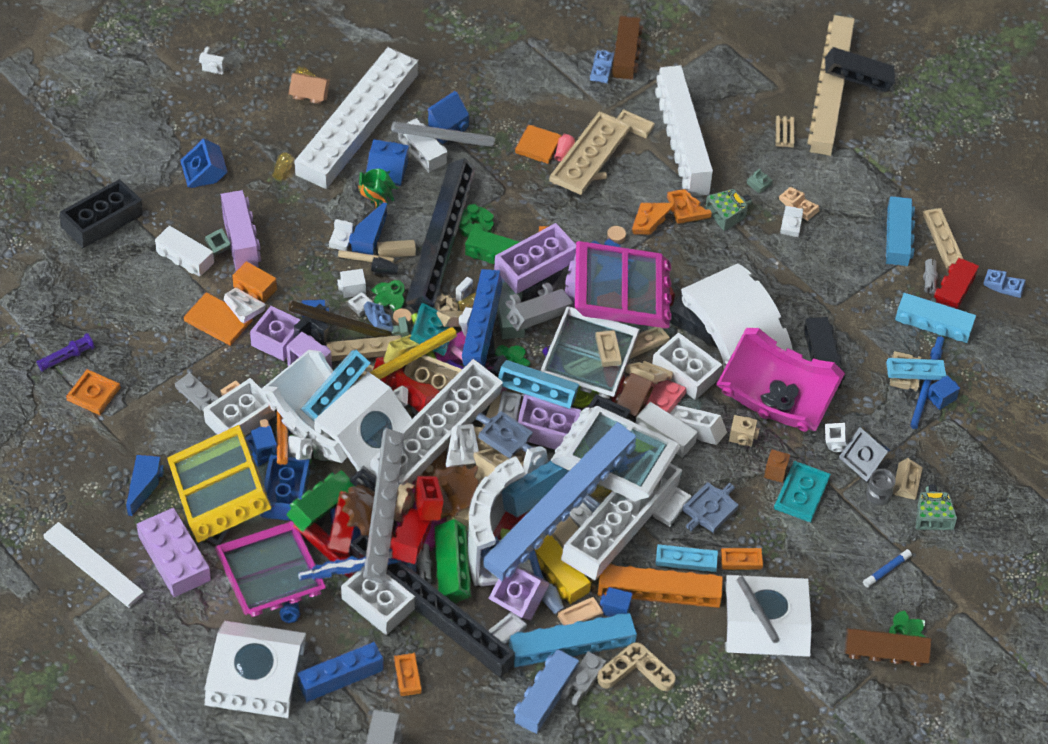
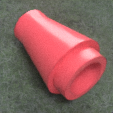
(564, 145)

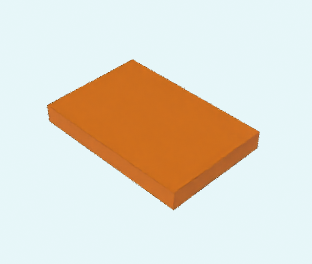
(216, 319)

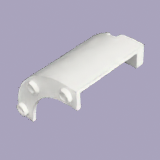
(730, 304)
(292, 390)
(487, 511)

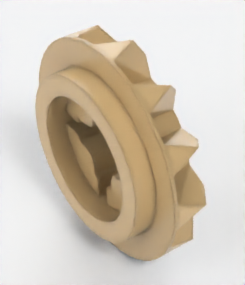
(451, 304)

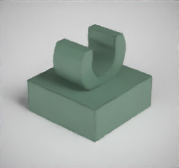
(759, 181)
(403, 329)

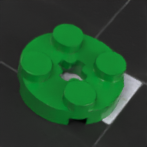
(475, 213)

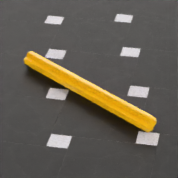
(414, 353)

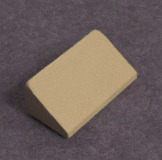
(397, 248)
(449, 318)
(907, 479)

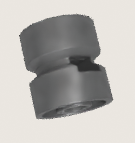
(880, 486)

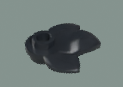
(781, 393)

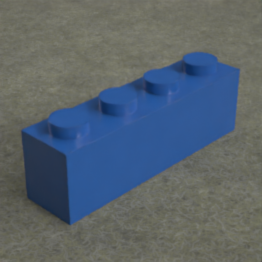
(340, 671)

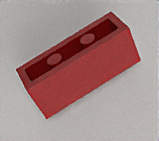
(956, 283)
(410, 537)

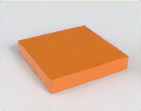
(538, 144)
(93, 392)

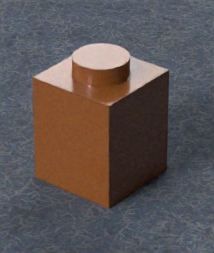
(777, 466)

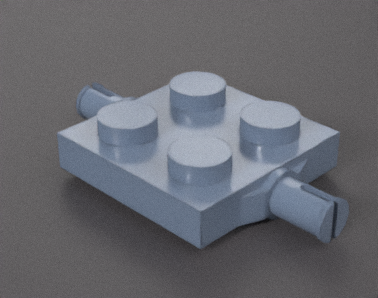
(504, 434)
(710, 507)

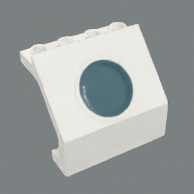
(360, 419)
(786, 607)
(253, 668)

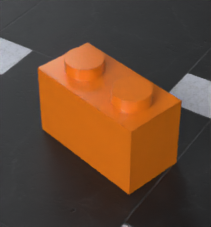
(254, 282)

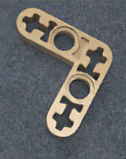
(637, 662)

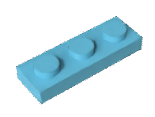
(915, 368)
(686, 558)

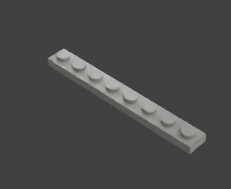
(384, 506)

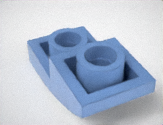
(602, 66)
(1001, 283)
(377, 316)

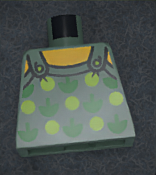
(728, 207)
(935, 510)

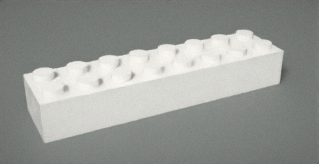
(684, 131)
(432, 427)
(614, 526)

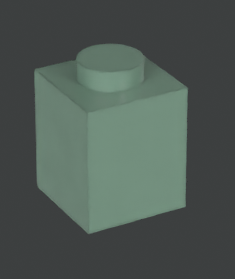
(217, 242)

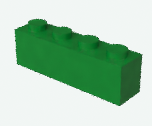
(486, 245)
(318, 502)
(452, 560)

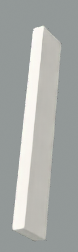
(93, 565)

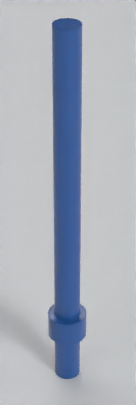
(935, 354)

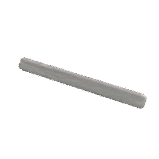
(444, 134)

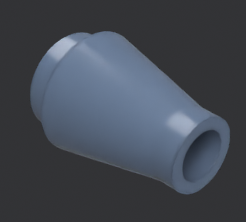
(553, 600)

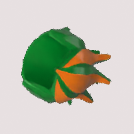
(376, 186)

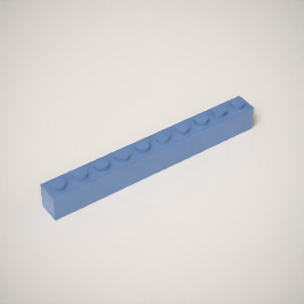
(559, 502)

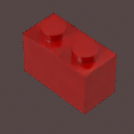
(428, 498)

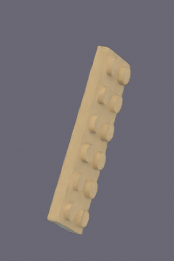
(589, 153)

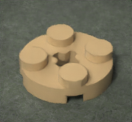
(404, 501)

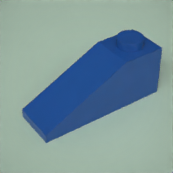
(368, 231)
(144, 481)

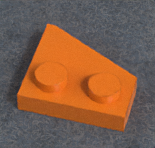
(687, 207)
(650, 216)

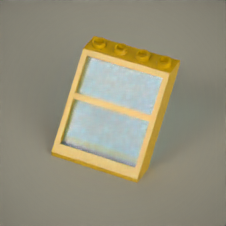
(218, 483)

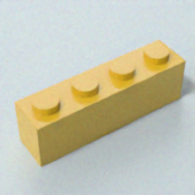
(568, 580)

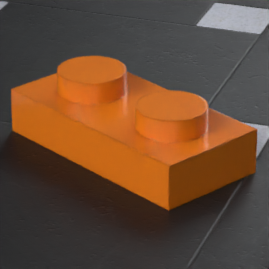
(741, 558)
(407, 674)

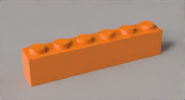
(663, 585)

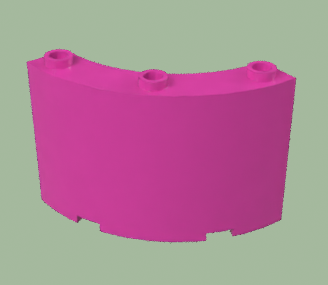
(760, 361)

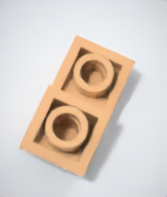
(795, 198)

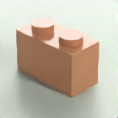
(309, 87)

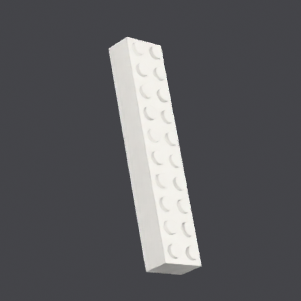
(356, 118)

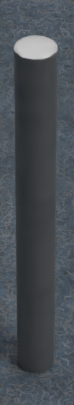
(758, 610)

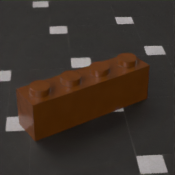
(626, 48)
(887, 645)

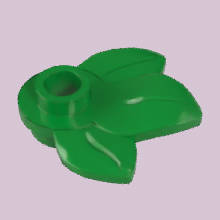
(386, 296)
(513, 354)
(907, 626)

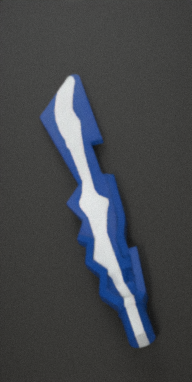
(339, 567)

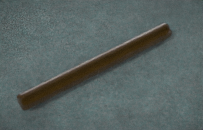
(336, 319)

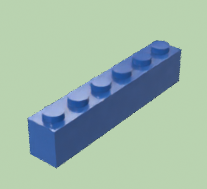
(482, 317)

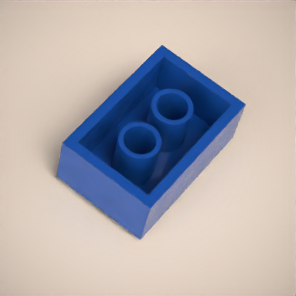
(285, 485)

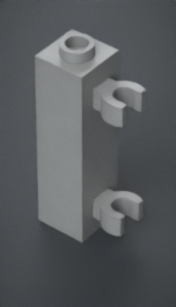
(539, 309)

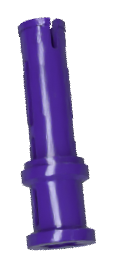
(73, 349)

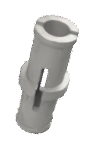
(930, 276)
(424, 564)

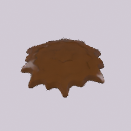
(457, 488)
(359, 508)

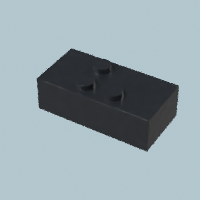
(101, 213)

